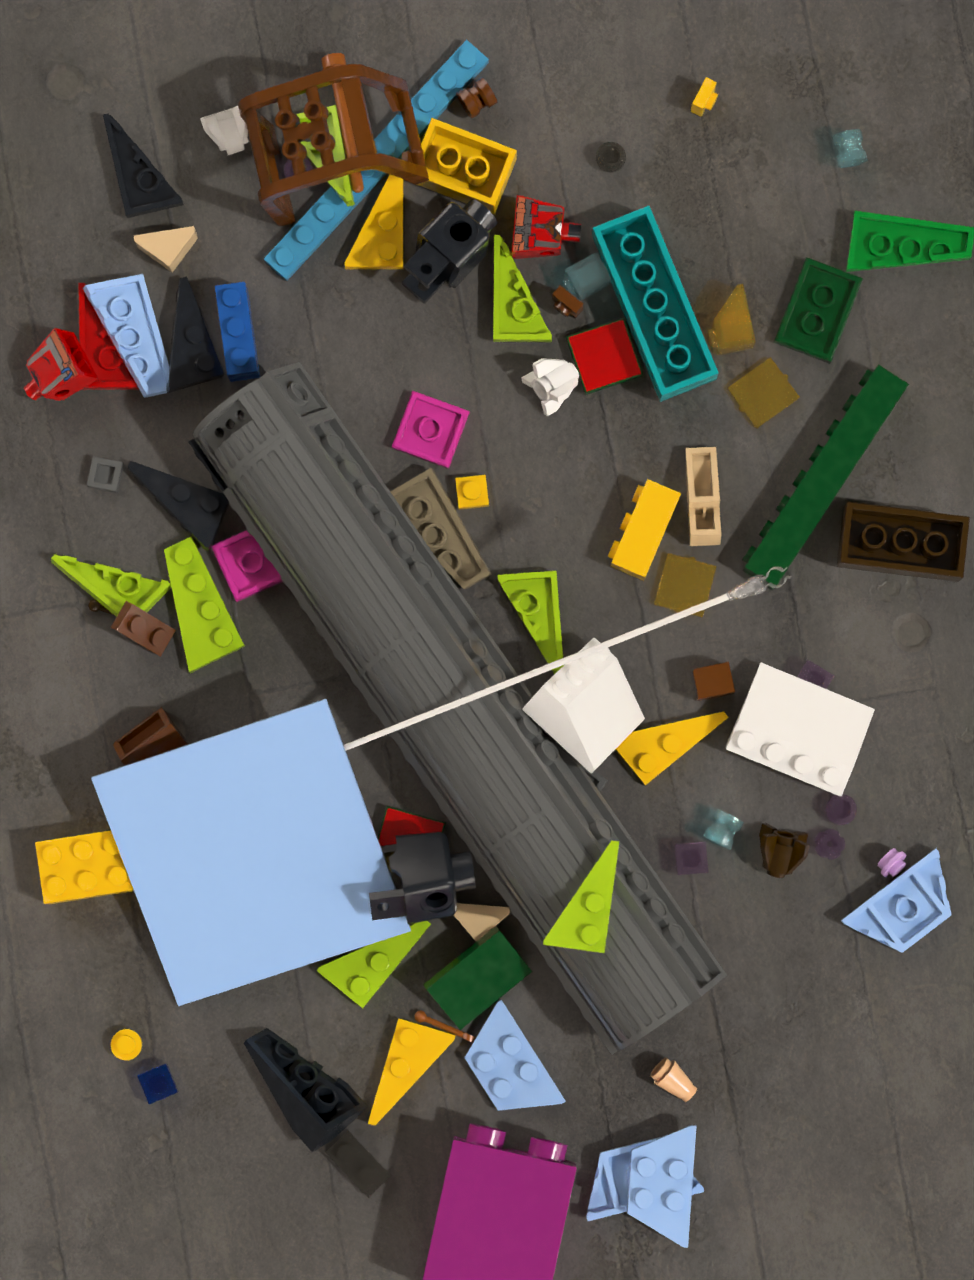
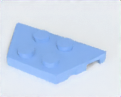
(905, 907)
(509, 1065)
(611, 1182)
(663, 1184)

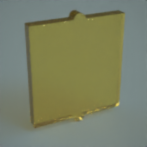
(763, 393)
(684, 584)

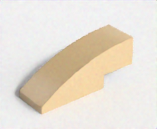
(703, 496)

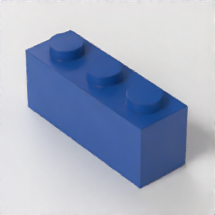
(237, 331)

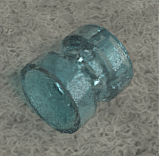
(849, 148)
(723, 829)

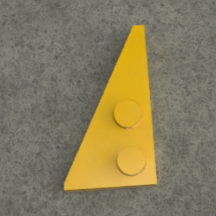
(381, 237)
(656, 748)
(409, 1056)

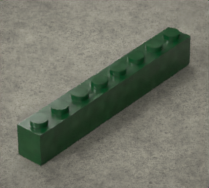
(826, 475)

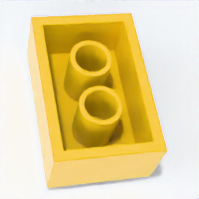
(466, 165)
(81, 868)

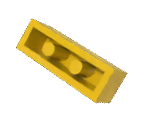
(643, 529)

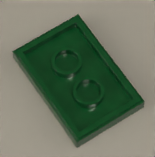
(818, 310)
(477, 978)

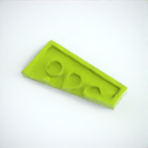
(202, 615)

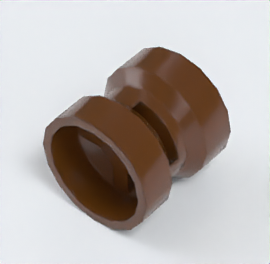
(476, 97)

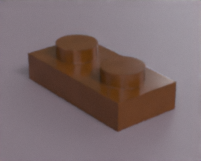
(143, 628)

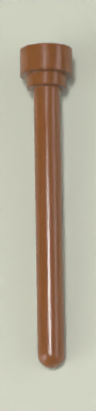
(330, 61)

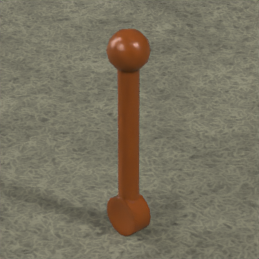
(420, 1016)

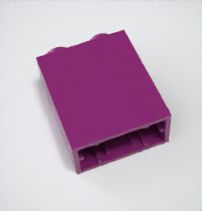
(500, 1209)

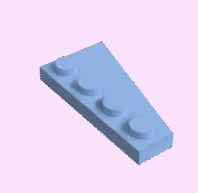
(132, 326)

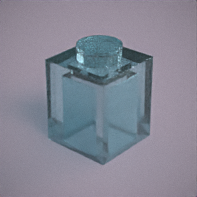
(586, 277)

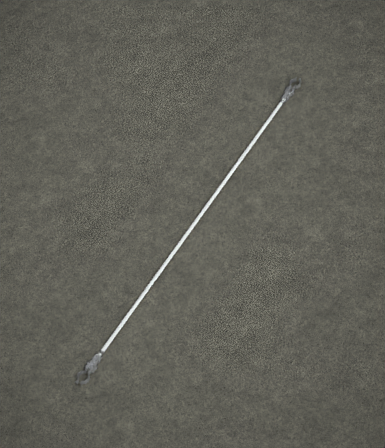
(753, 586)

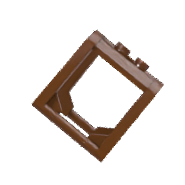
(275, 192)

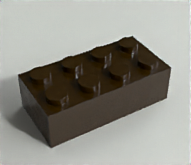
(903, 542)

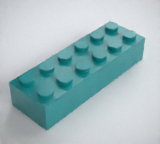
(654, 303)

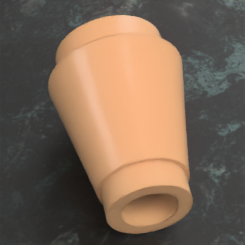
(673, 1079)

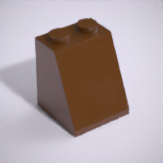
(149, 738)

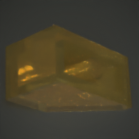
(732, 325)

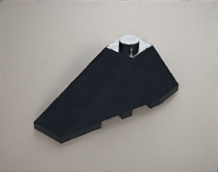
(309, 1098)

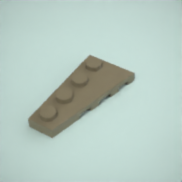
(441, 528)

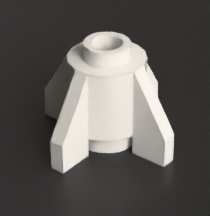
(226, 130)
(552, 382)

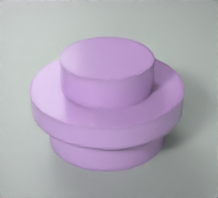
(892, 863)

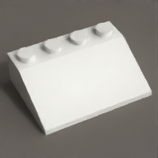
(587, 707)
(800, 729)

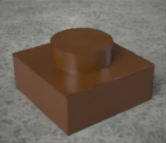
(566, 303)

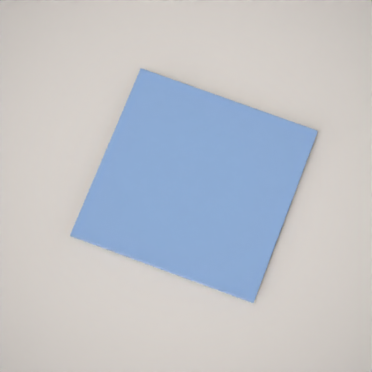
(249, 852)

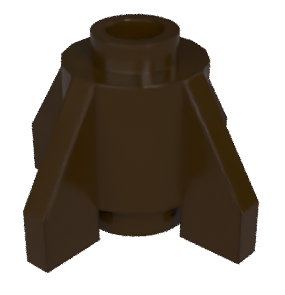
(782, 850)

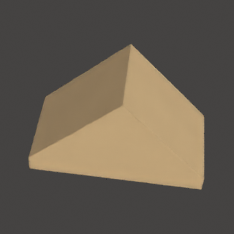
(167, 246)
(480, 918)

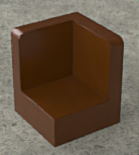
(713, 681)

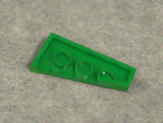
(897, 241)

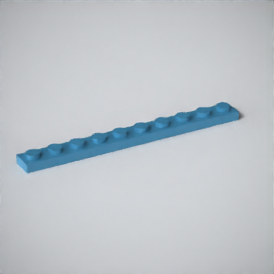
(392, 141)

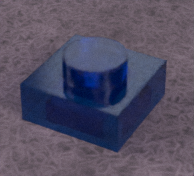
(158, 1083)

